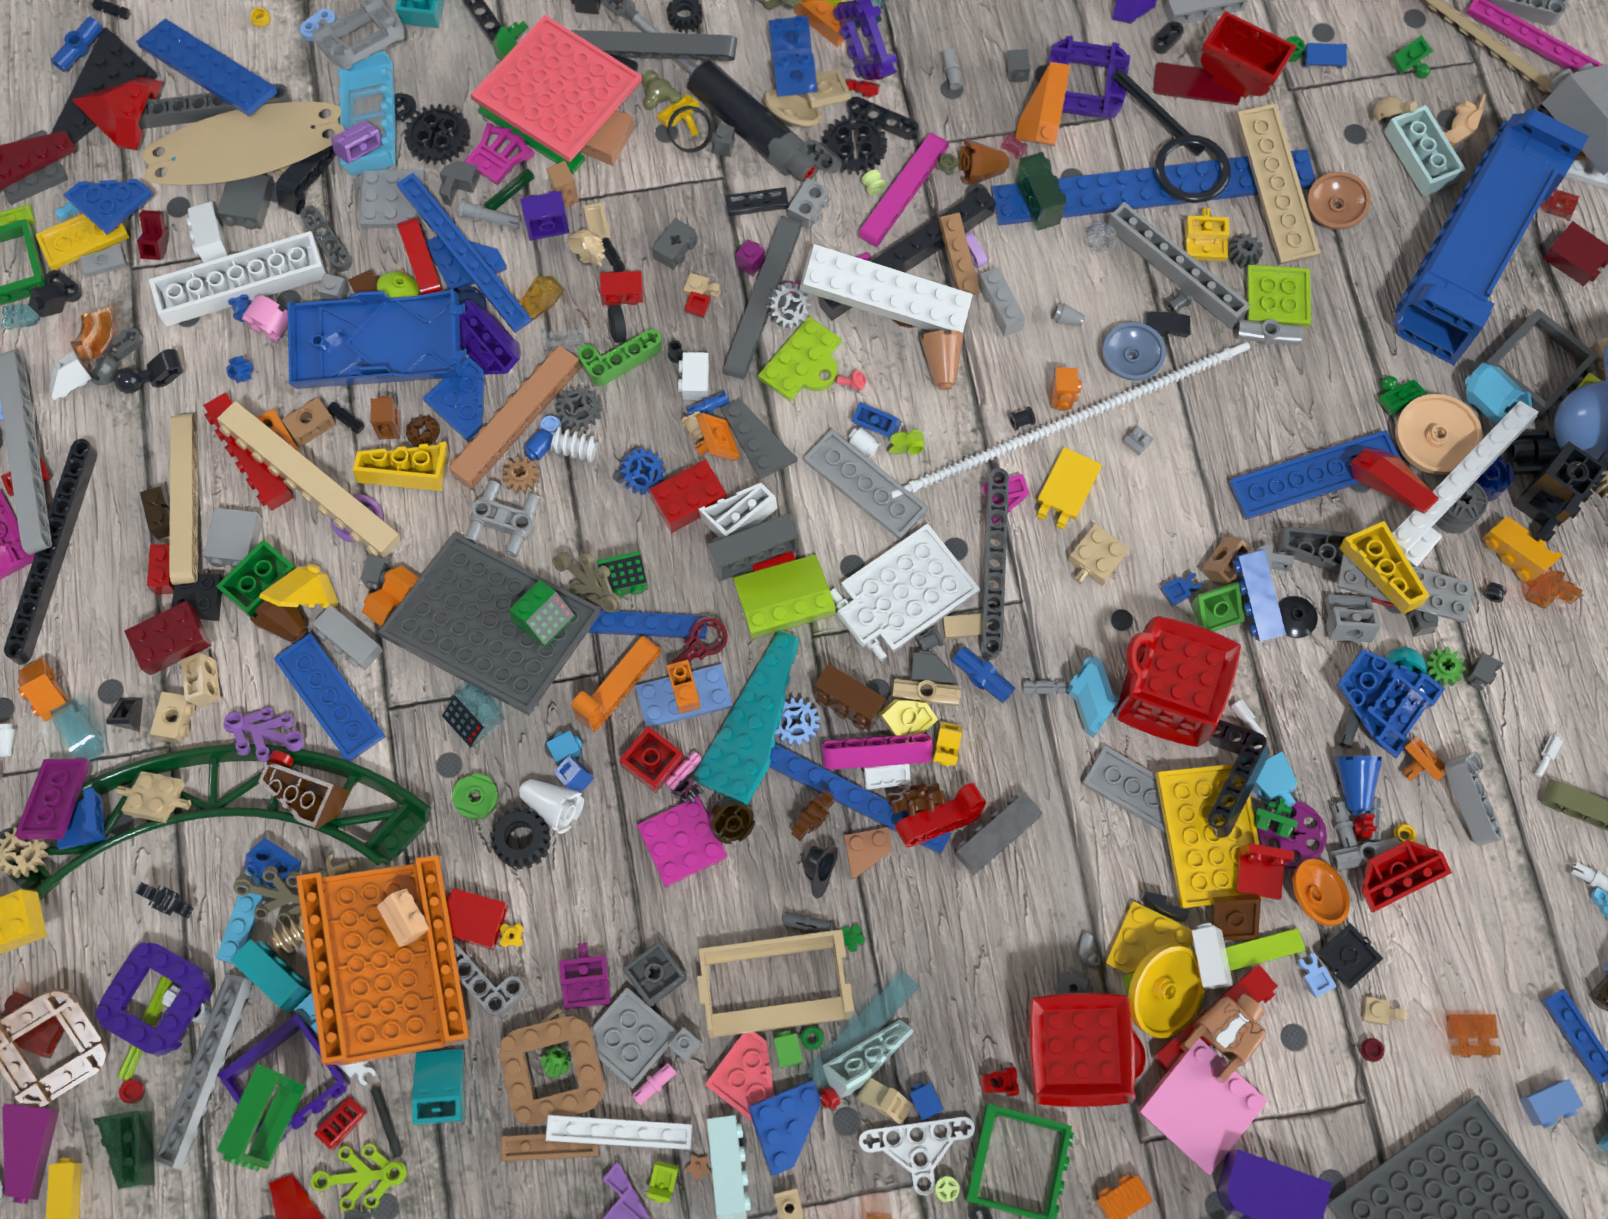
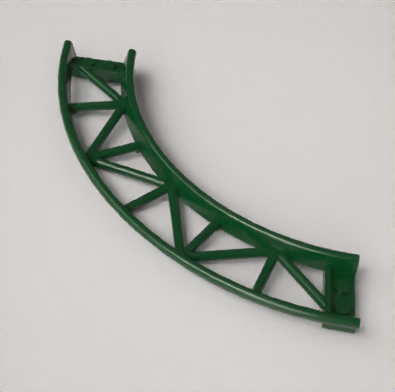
(383, 847)

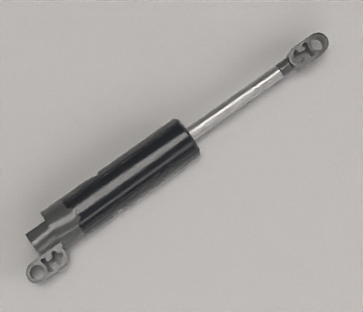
(744, 112)

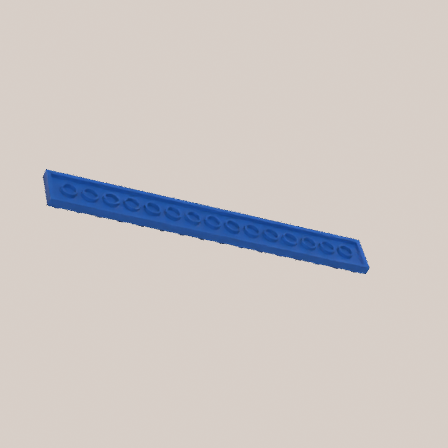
(1141, 188)

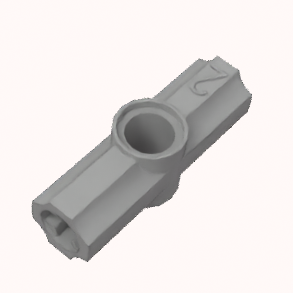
(1280, 332)
(1354, 857)

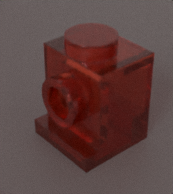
(1568, 201)

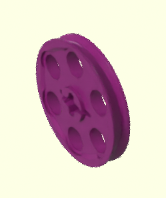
(1303, 833)

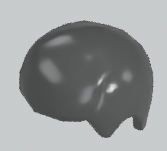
(105, 370)

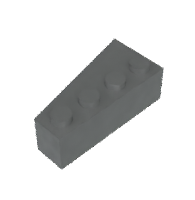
(1313, 546)

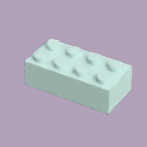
(1424, 150)

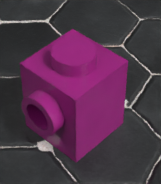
(750, 257)

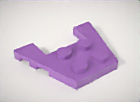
(629, 1204)

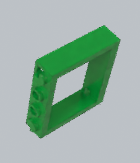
(22, 289)
(249, 1114)
(1061, 1162)

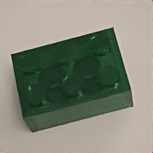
(1040, 190)

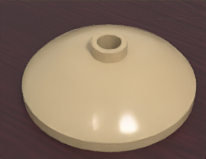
(792, 109)

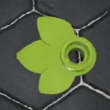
(911, 442)

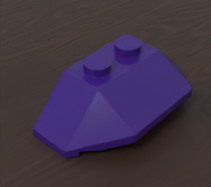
(1129, 10)
(487, 340)

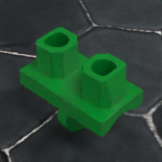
(1285, 824)

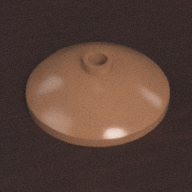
(1342, 190)

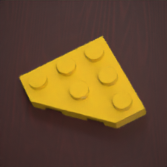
(1142, 933)

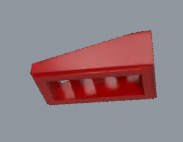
(340, 1136)

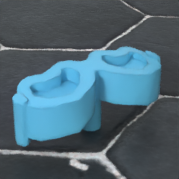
(1601, 899)

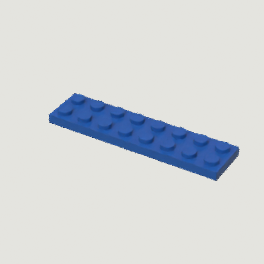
(207, 67)
(1303, 477)

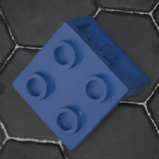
(85, 823)

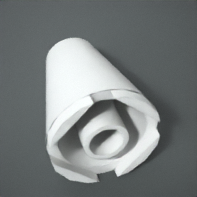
(552, 803)

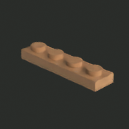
(958, 253)
(536, 1148)

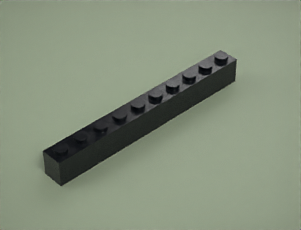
(923, 243)

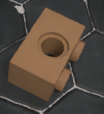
(562, 180)
(305, 432)
(1220, 564)

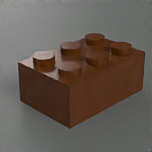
(848, 698)

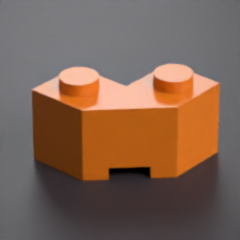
(395, 588)

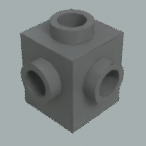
(1067, 981)

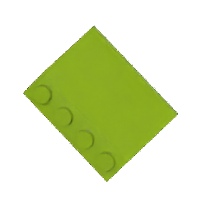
(784, 596)

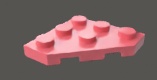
(743, 1074)

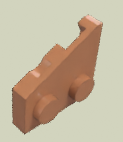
(866, 849)

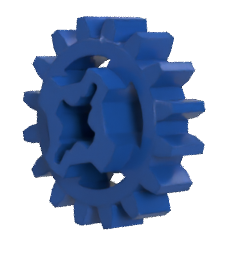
(638, 463)

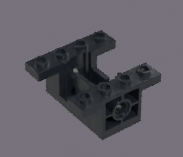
(1561, 488)

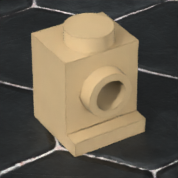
(785, 1198)

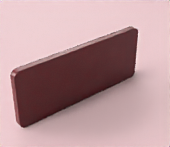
(1190, 84)

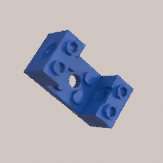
(792, 56)

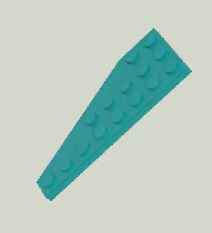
(744, 743)

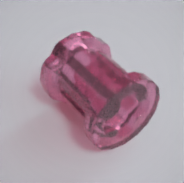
(1014, 146)

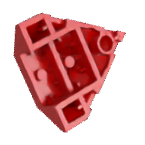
(119, 109)

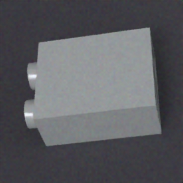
(1582, 104)

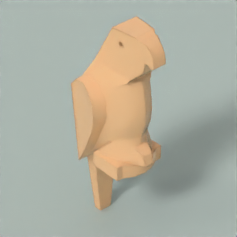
(1465, 122)

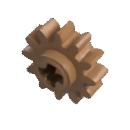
(523, 481)

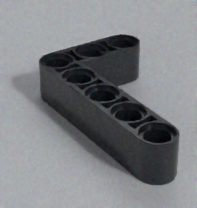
(1238, 773)

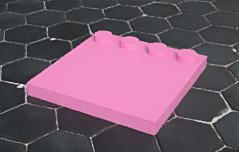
(1198, 1111)

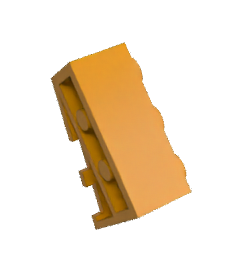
(1520, 550)

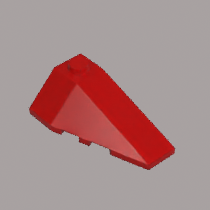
(291, 1200)

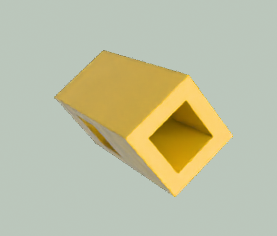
(64, 1189)

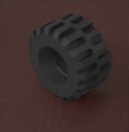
(507, 825)

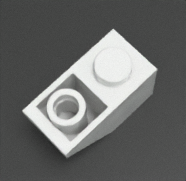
(67, 375)

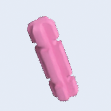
(683, 770)

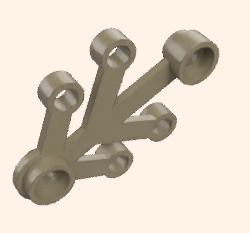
(607, 599)
(282, 894)

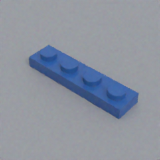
(1578, 1034)

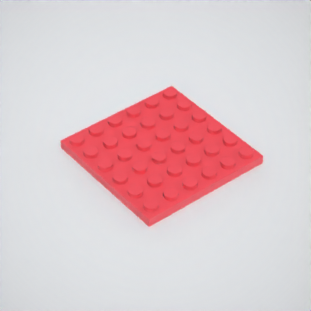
(556, 88)

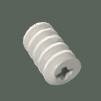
(574, 445)

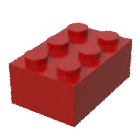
(685, 493)

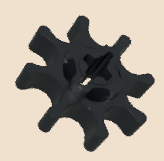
(164, 900)

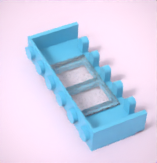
(369, 95)

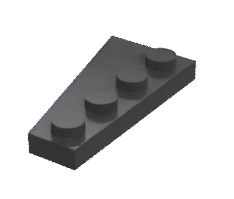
(759, 444)

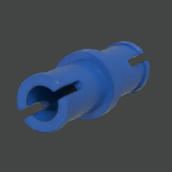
(709, 404)

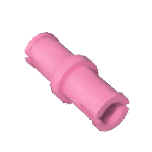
(653, 1084)

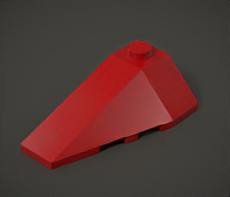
(1393, 478)

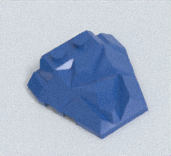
(1387, 698)

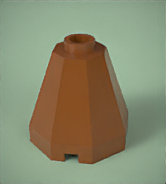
(981, 162)

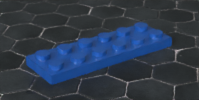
(329, 697)

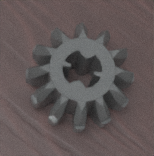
(1245, 250)

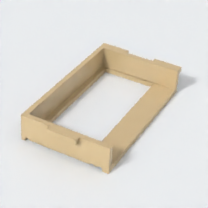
(781, 1015)

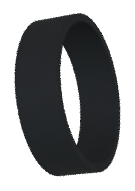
(710, 133)

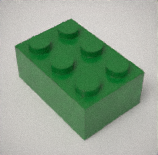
(253, 576)

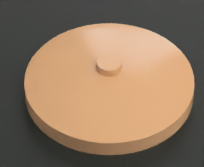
(1437, 433)

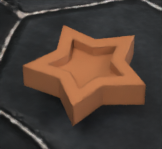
(698, 1167)

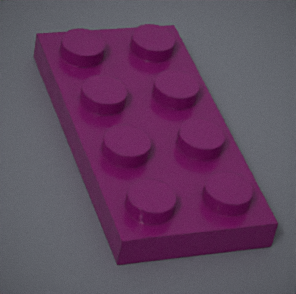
(52, 799)

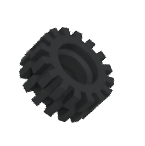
(684, 23)

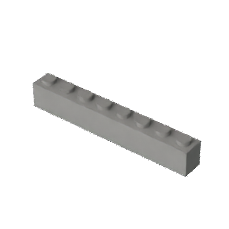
(1178, 265)

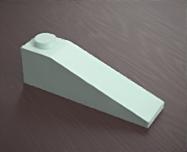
(859, 1063)

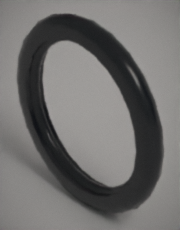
(1193, 140)

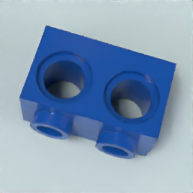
(269, 854)

